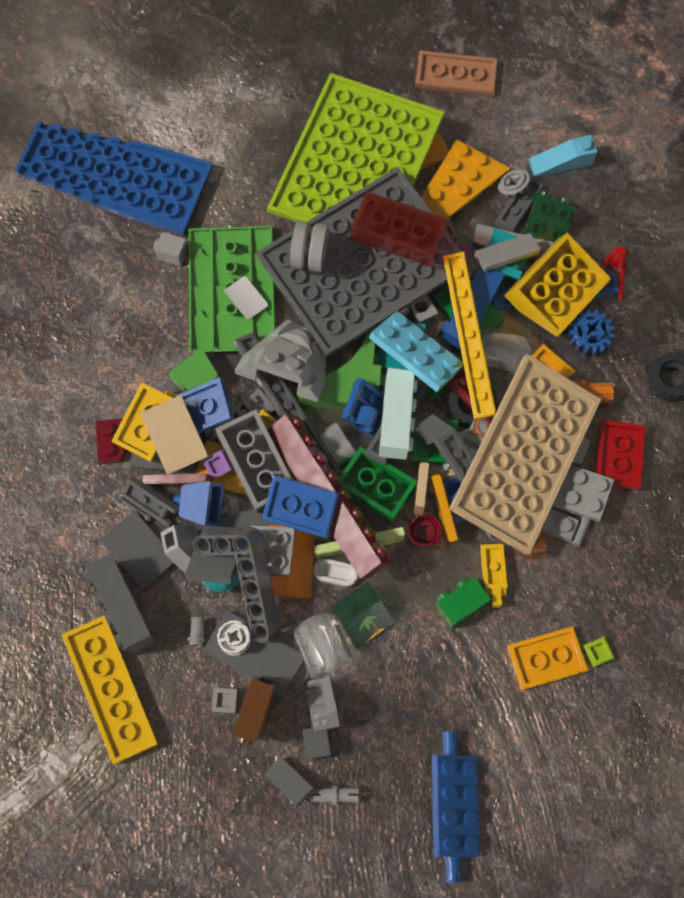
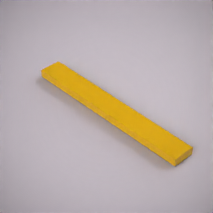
(469, 336)

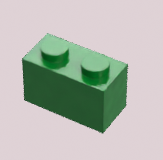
(462, 602)

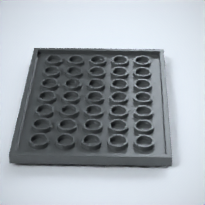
(357, 281)

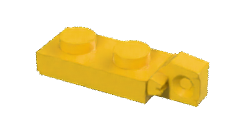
(494, 572)

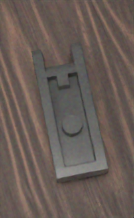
(149, 500)

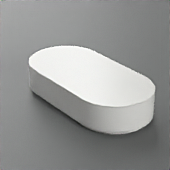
(335, 572)

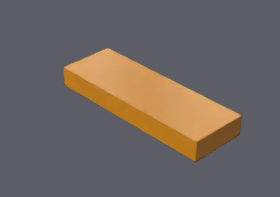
(443, 506)

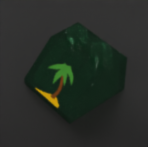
(361, 615)

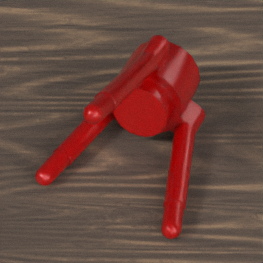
(618, 261)

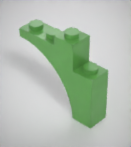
(341, 381)

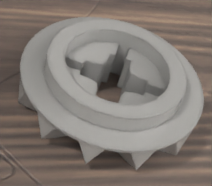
(519, 177)

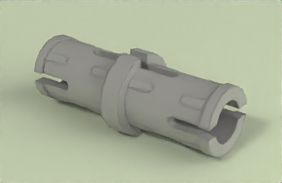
(334, 795)

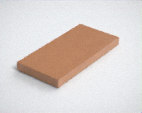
(456, 73)

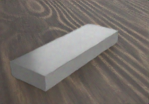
(507, 252)

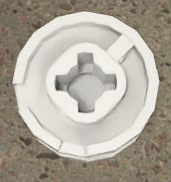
(234, 638)

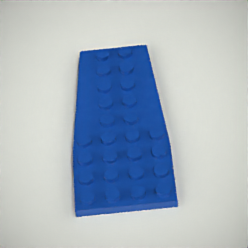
(117, 175)

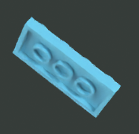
(416, 351)

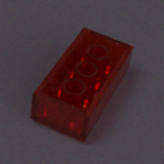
(398, 229)

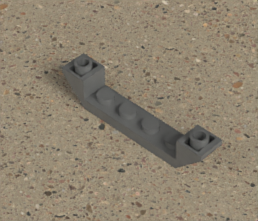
(449, 445)

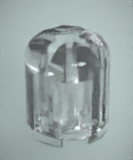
(503, 351)
(322, 645)

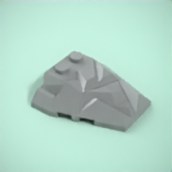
(291, 355)

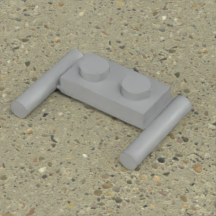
(565, 527)

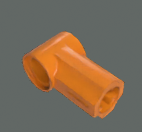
(602, 390)

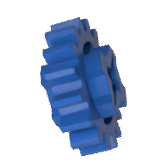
(597, 339)

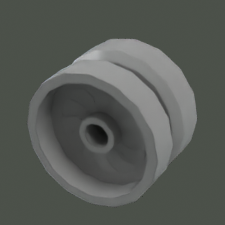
(309, 246)

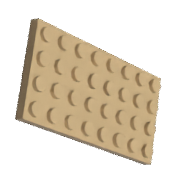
(525, 454)

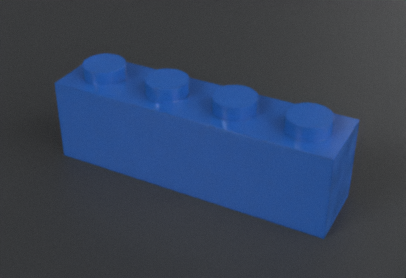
(483, 289)

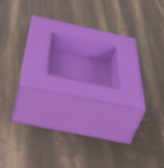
(217, 464)

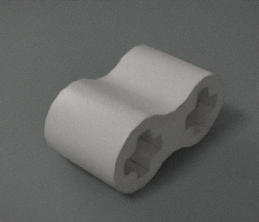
(337, 444)

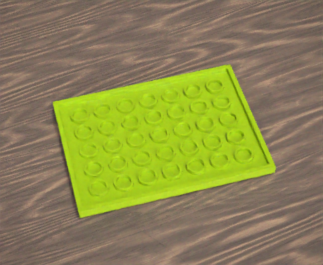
(351, 142)

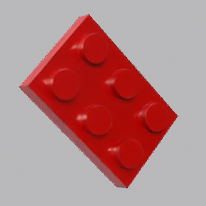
(621, 453)

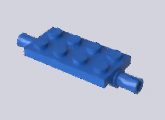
(455, 806)

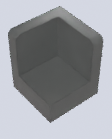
(316, 744)

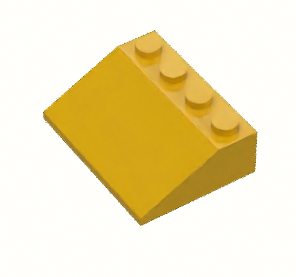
(558, 285)

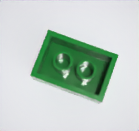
(377, 486)

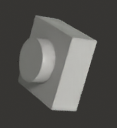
(224, 700)

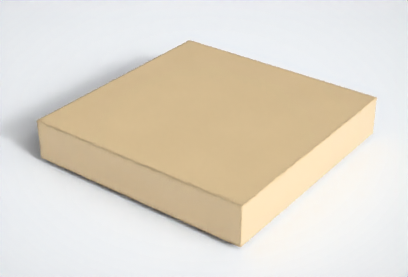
(421, 489)

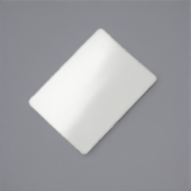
(246, 297)

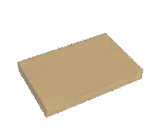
(174, 434)

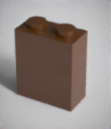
(255, 710)

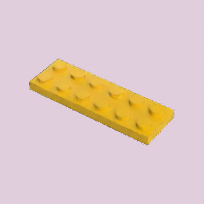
(109, 690)

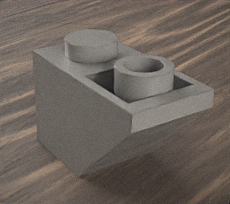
(179, 544)

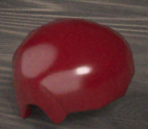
(424, 531)

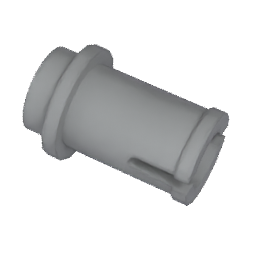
(197, 632)

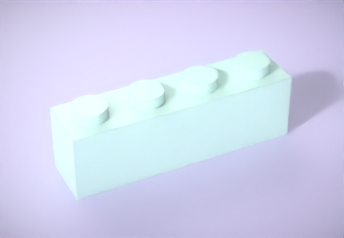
(397, 414)

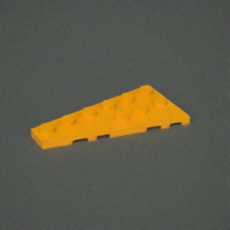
(461, 179)

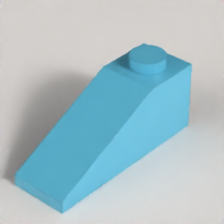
(567, 156)

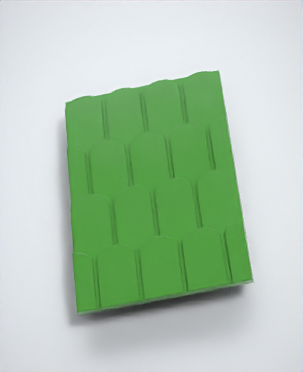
(216, 262)

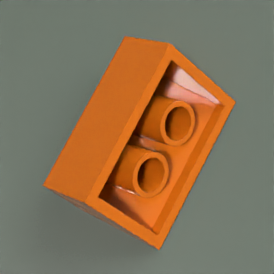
(299, 582)

